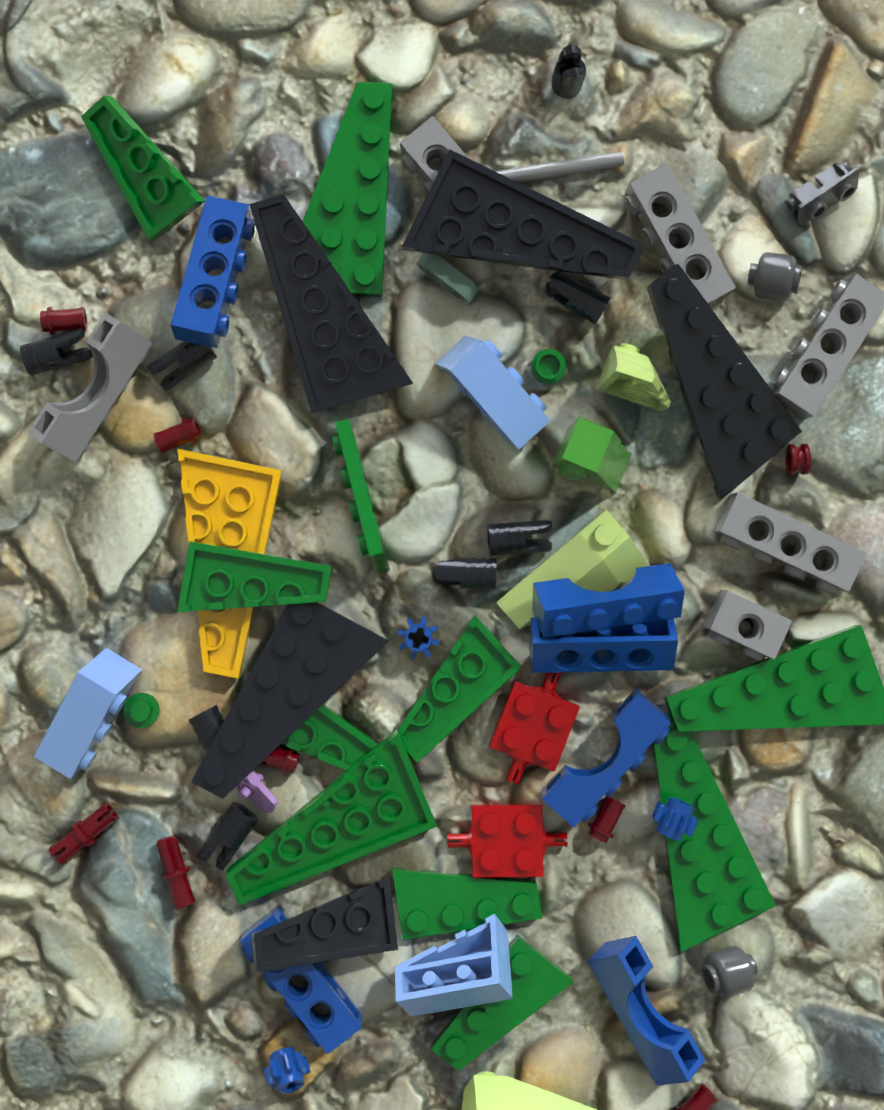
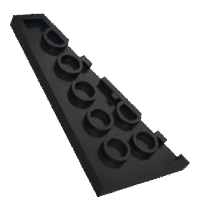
(498, 220)
(328, 330)
(724, 393)
(294, 675)

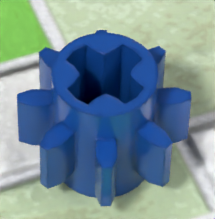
(424, 645)
(674, 818)
(286, 1070)

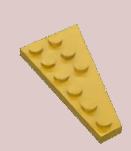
(229, 508)

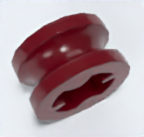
(797, 459)

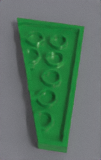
(352, 191)
(807, 686)
(355, 815)
(713, 870)

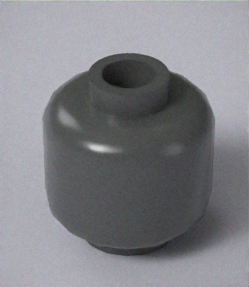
(775, 276)
(729, 972)

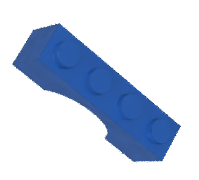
(570, 609)
(576, 791)
(663, 1046)

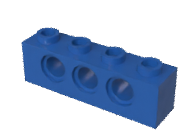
(218, 220)
(622, 648)
(322, 1030)

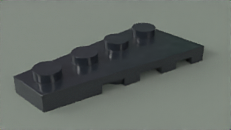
(335, 930)

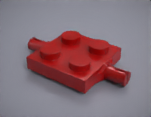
(533, 726)
(507, 840)

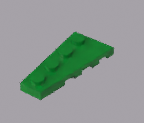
(144, 174)
(362, 506)
(239, 579)
(466, 680)
(330, 739)
(451, 903)
(480, 1026)

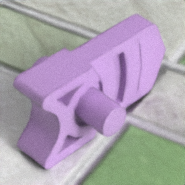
(257, 792)

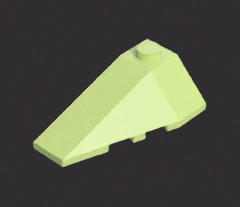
(633, 378)
(594, 558)
(495, 1092)

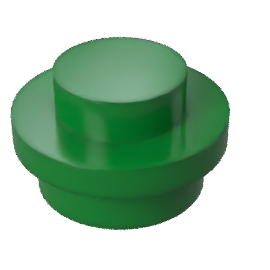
(548, 366)
(141, 710)

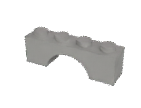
(71, 424)

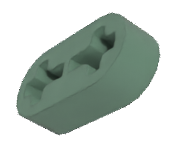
(448, 277)

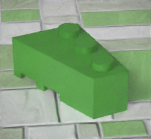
(592, 455)

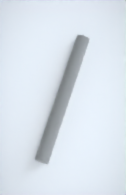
(564, 167)

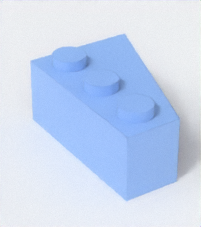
(494, 390)
(86, 713)
(459, 973)

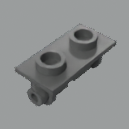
(836, 184)

